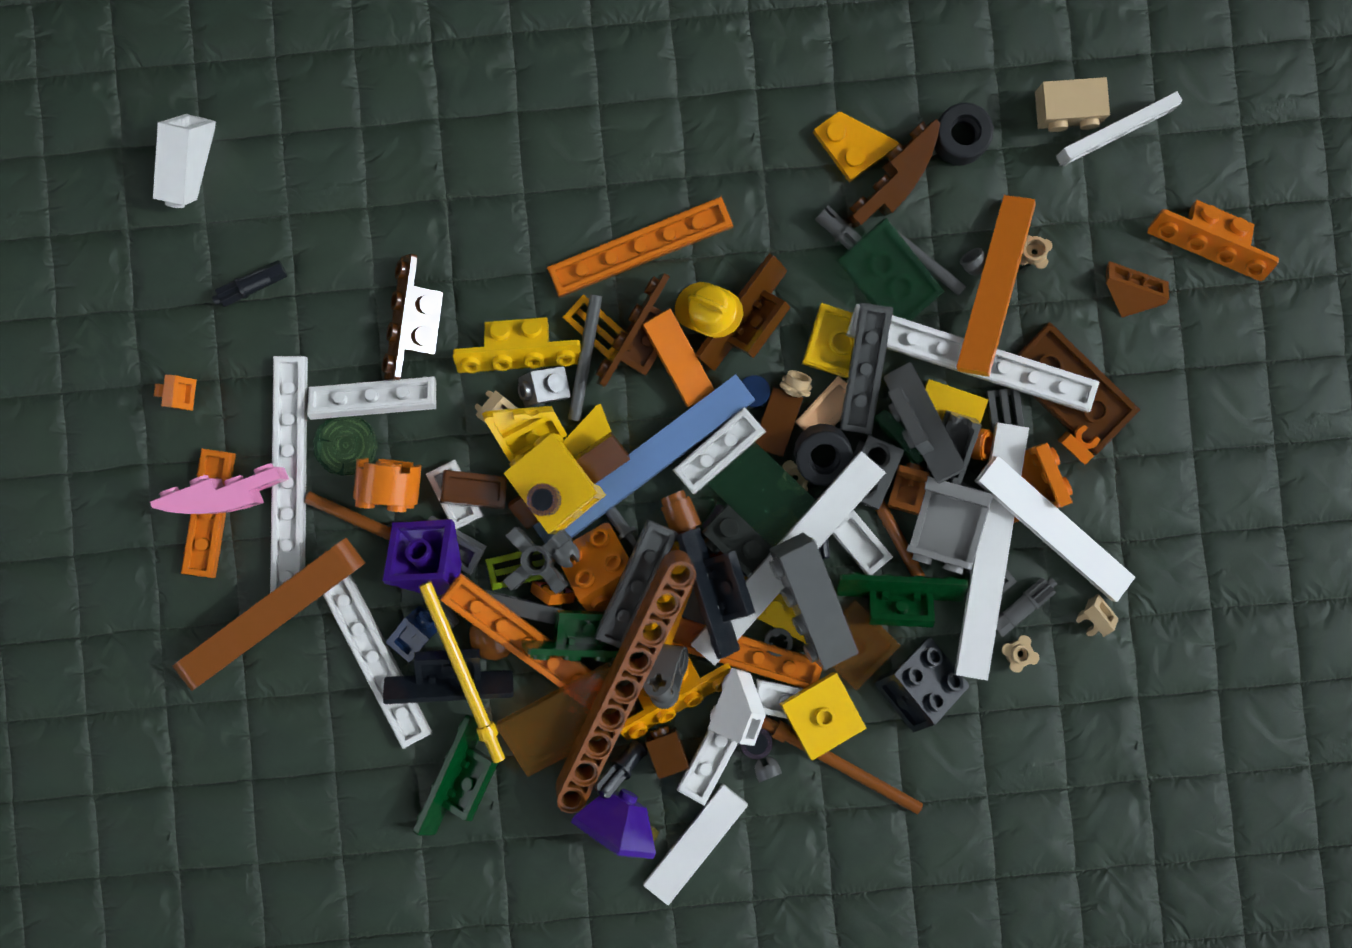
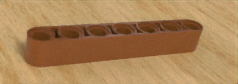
(269, 614)

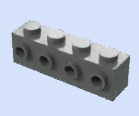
(813, 601)

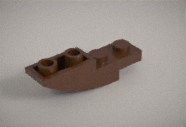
(905, 169)

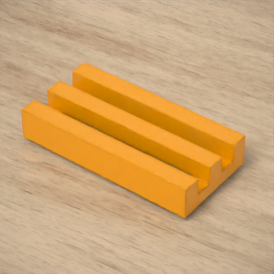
(576, 309)

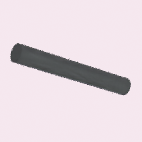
(936, 270)

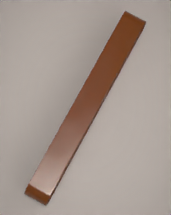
(624, 668)

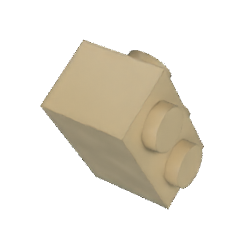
(1072, 104)

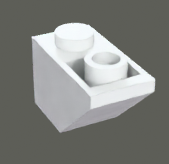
(739, 709)

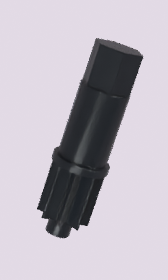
(249, 284)

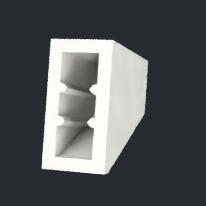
(181, 158)

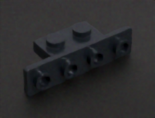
(719, 591)
(437, 680)

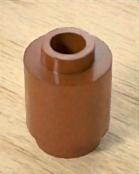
(680, 512)

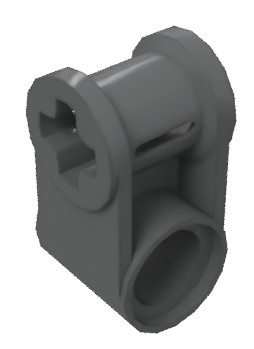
(667, 675)

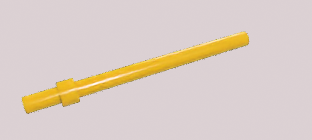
(486, 729)

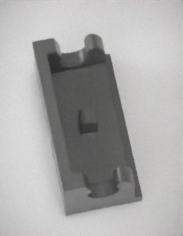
(964, 434)

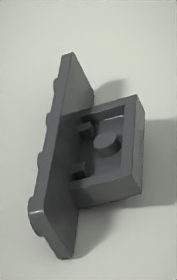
(922, 423)

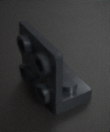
(922, 686)

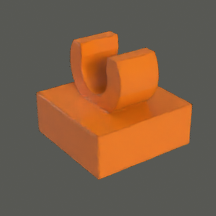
(176, 392)
(1077, 445)

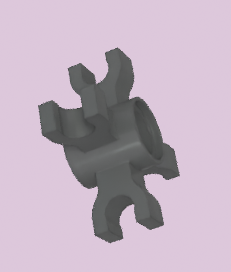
(522, 541)

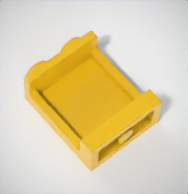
(554, 465)

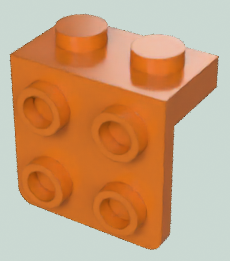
(1042, 472)
(598, 568)

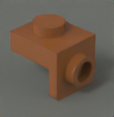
(908, 488)

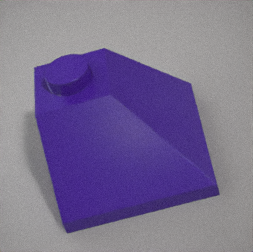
(422, 554)
(618, 824)

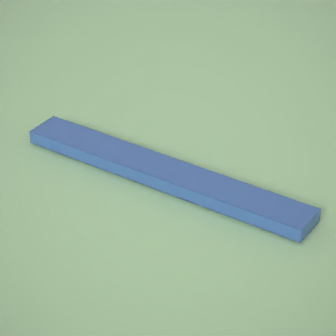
(664, 449)

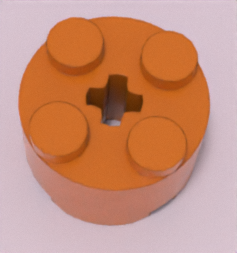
(386, 483)

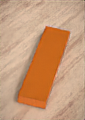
(207, 530)

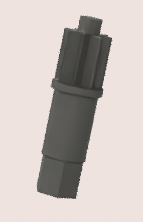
(1025, 605)

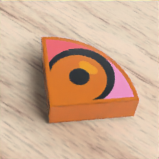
(548, 596)

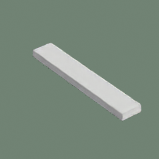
(1054, 528)
(374, 658)

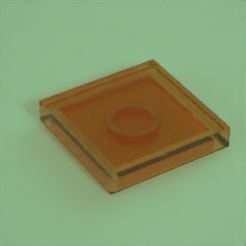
(873, 645)

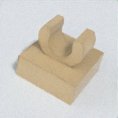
(495, 402)
(1100, 615)

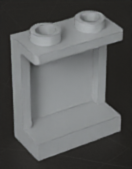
(949, 525)

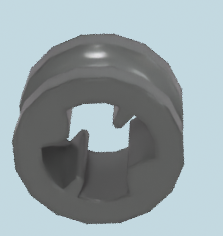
(776, 632)

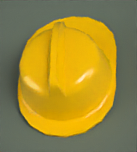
(709, 310)

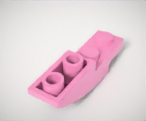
(211, 497)

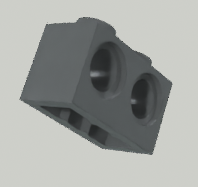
(893, 456)

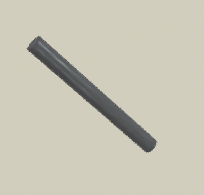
(585, 357)

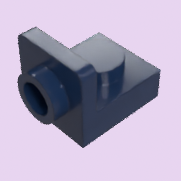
(412, 633)

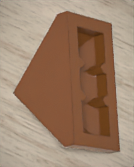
(1135, 290)

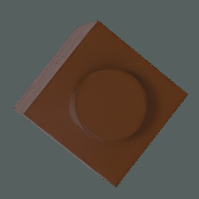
(666, 751)

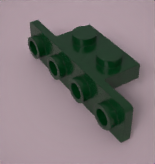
(901, 599)
(574, 639)
(460, 781)

